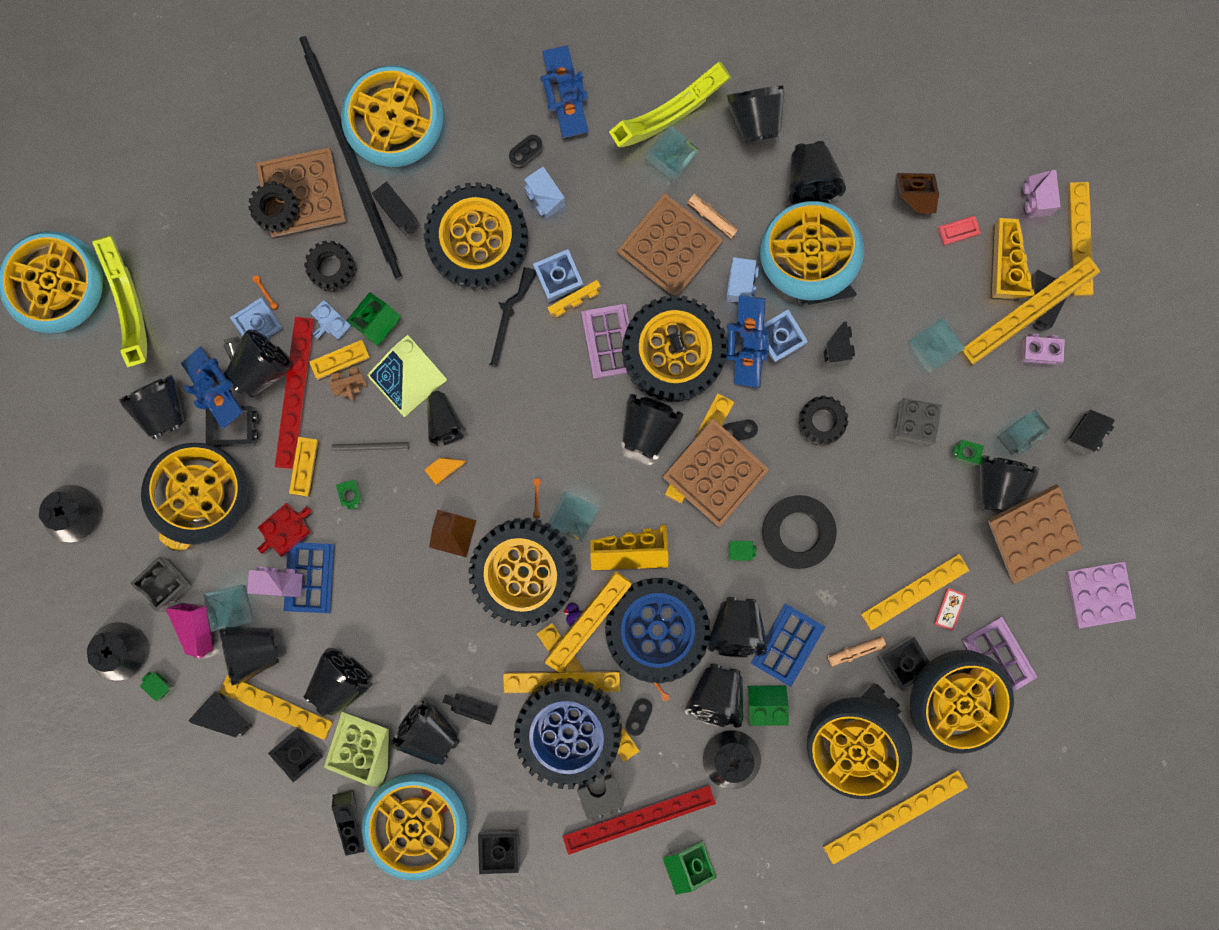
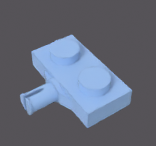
(329, 321)

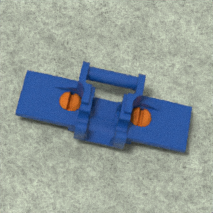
(571, 89)
(756, 341)
(209, 394)

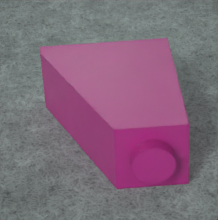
(191, 628)

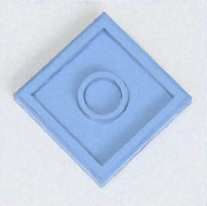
(258, 318)

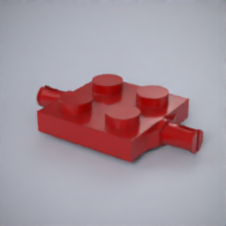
(284, 529)

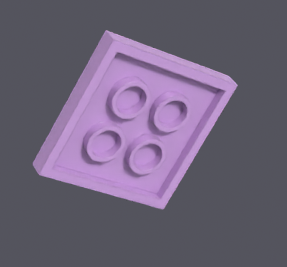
(1101, 595)

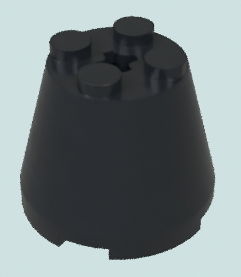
(758, 112)
(814, 174)
(256, 364)
(155, 407)
(648, 425)
(1005, 482)
(78, 516)
(738, 629)
(127, 648)
(248, 652)
(336, 683)
(718, 697)
(426, 734)
(720, 751)

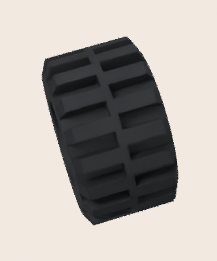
(263, 196)
(322, 252)
(833, 407)

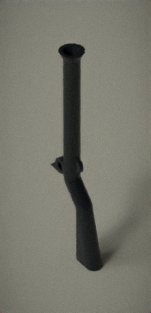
(526, 279)

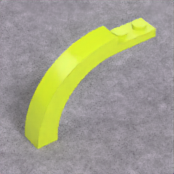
(645, 126)
(130, 314)

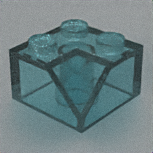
(672, 154)
(936, 345)
(1023, 432)
(573, 516)
(228, 607)

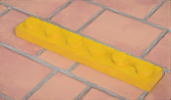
(1080, 229)
(718, 412)
(914, 592)
(587, 622)
(529, 681)
(277, 708)

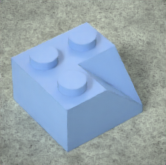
(544, 192)
(558, 275)
(741, 279)
(784, 336)

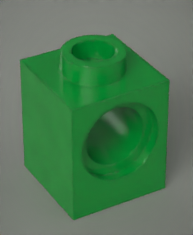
(976, 452)
(343, 488)
(742, 550)
(156, 685)

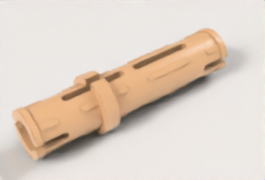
(712, 215)
(849, 654)

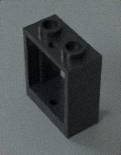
(396, 209)
(252, 434)

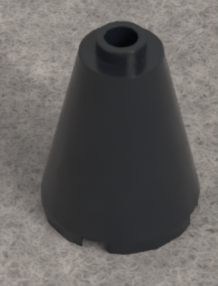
(442, 420)

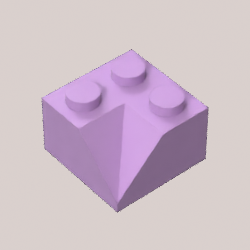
(1042, 194)
(271, 582)

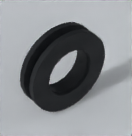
(826, 532)

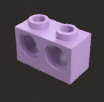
(1043, 354)

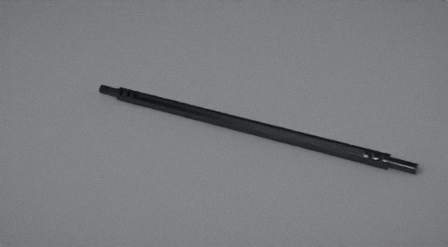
(350, 158)

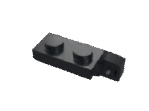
(471, 708)

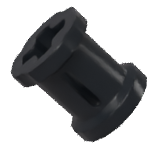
(677, 342)

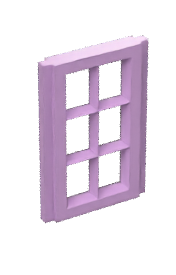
(590, 334)
(1011, 643)

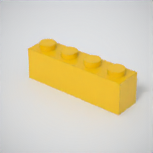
(1010, 265)
(631, 550)

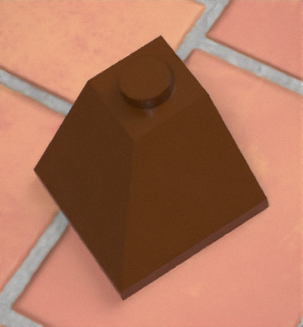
(919, 191)
(452, 533)

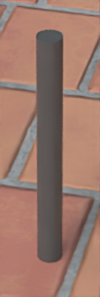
(370, 446)

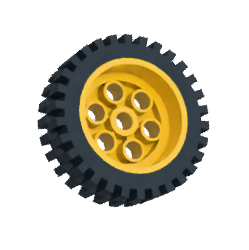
(453, 213)
(692, 320)
(495, 586)

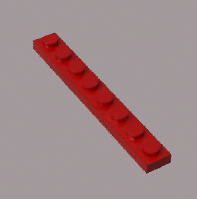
(294, 392)
(638, 819)

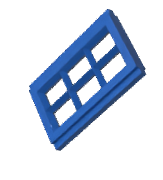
(326, 579)
(802, 655)

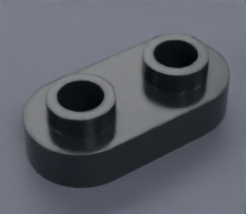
(524, 149)
(739, 429)
(638, 716)

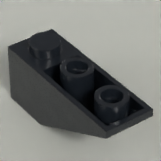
(347, 822)

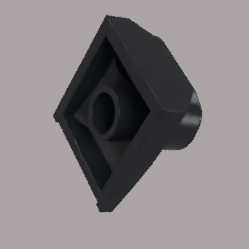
(294, 755)

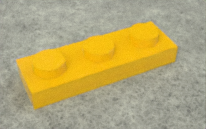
(574, 299)
(339, 359)
(303, 466)

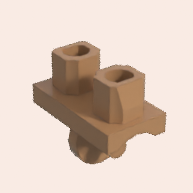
(349, 385)

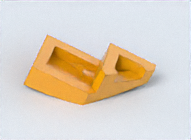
(443, 468)

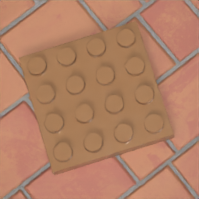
(312, 181)
(670, 245)
(715, 472)
(1035, 533)

